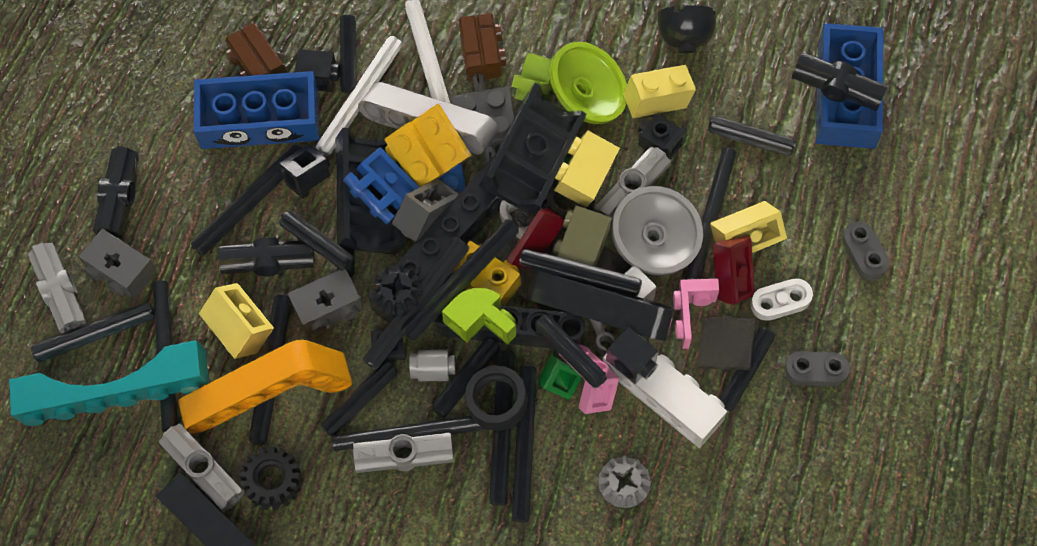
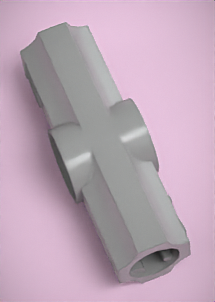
(642, 174)
(56, 287)
(381, 454)
(213, 480)

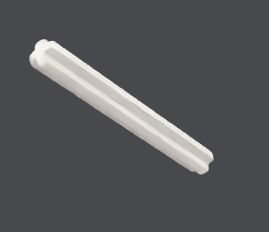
(426, 51)
(350, 107)

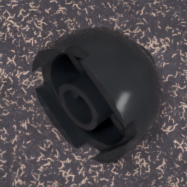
(687, 27)

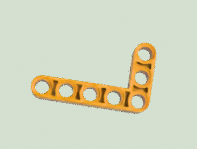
(263, 379)

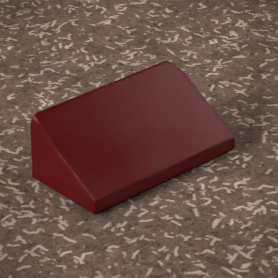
(538, 235)
(734, 269)

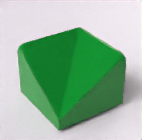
(559, 377)

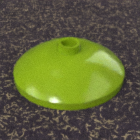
(588, 82)

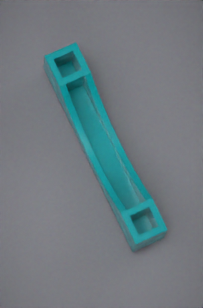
(172, 371)

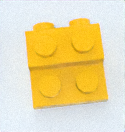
(427, 146)

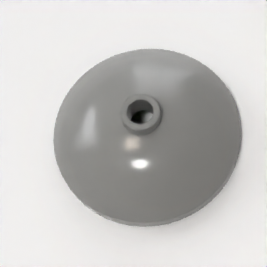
(668, 218)

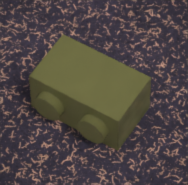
(584, 236)

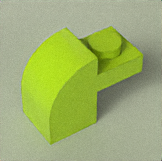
(535, 70)
(478, 308)

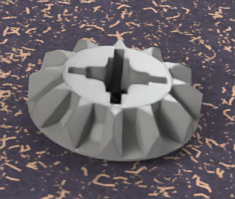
(627, 496)

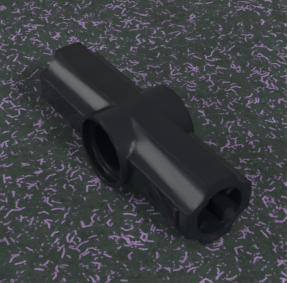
(839, 81)
(116, 191)
(265, 257)

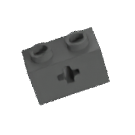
(423, 208)
(108, 253)
(310, 299)

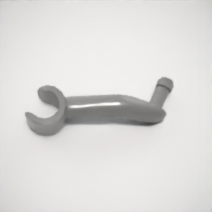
(601, 336)

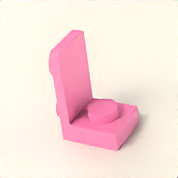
(695, 291)
(599, 398)

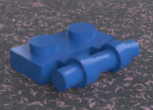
(386, 178)

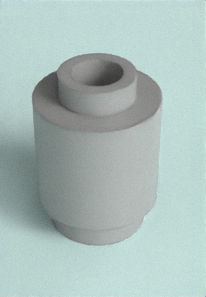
(432, 365)

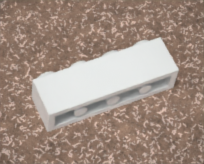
(677, 400)

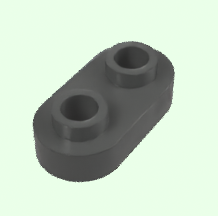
(863, 249)
(817, 369)

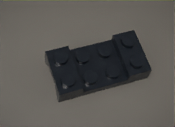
(532, 152)
(356, 225)

